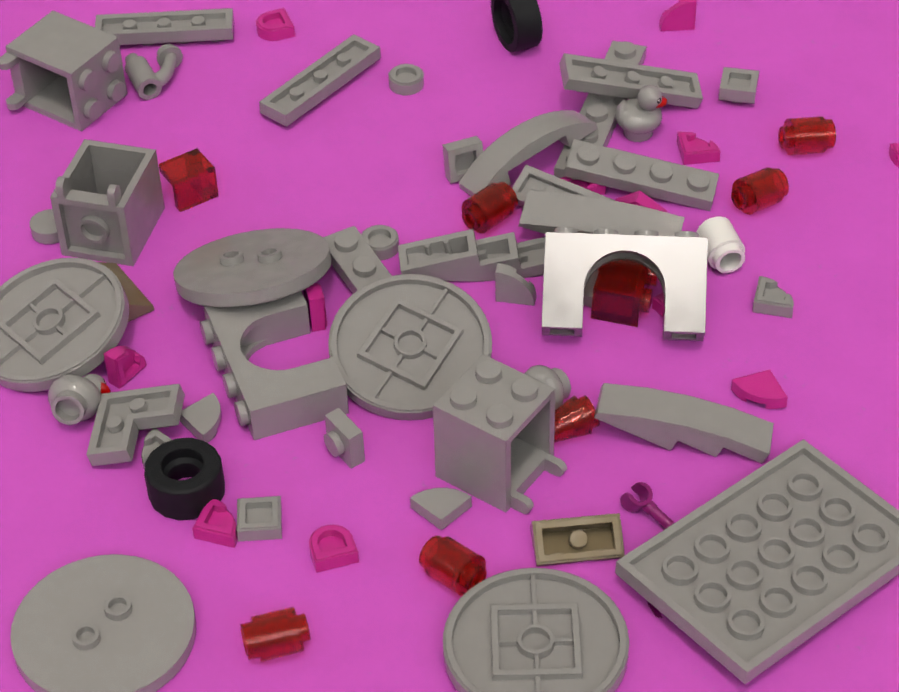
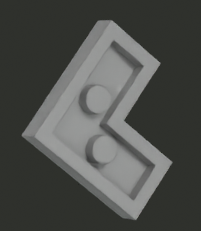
(127, 412)

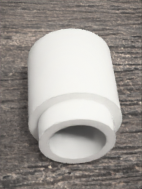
(724, 245)

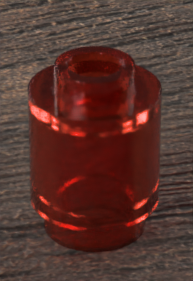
(807, 135)
(759, 190)
(489, 207)
(452, 564)
(275, 634)

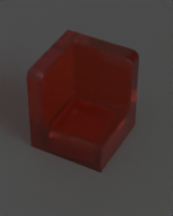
(191, 179)

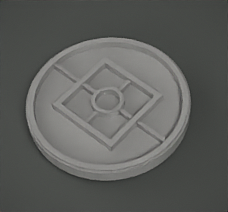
(252, 267)
(58, 321)
(407, 343)
(104, 627)
(535, 635)

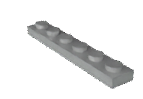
(603, 107)

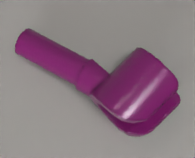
(646, 504)

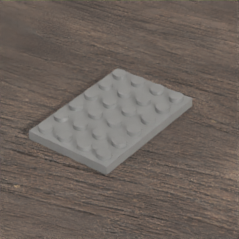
(769, 560)

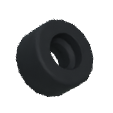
(180, 460)

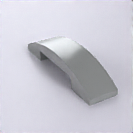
(521, 144)

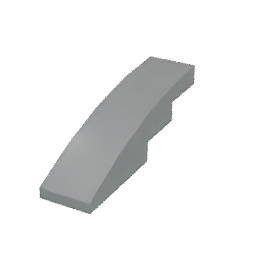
(549, 210)
(466, 259)
(674, 417)

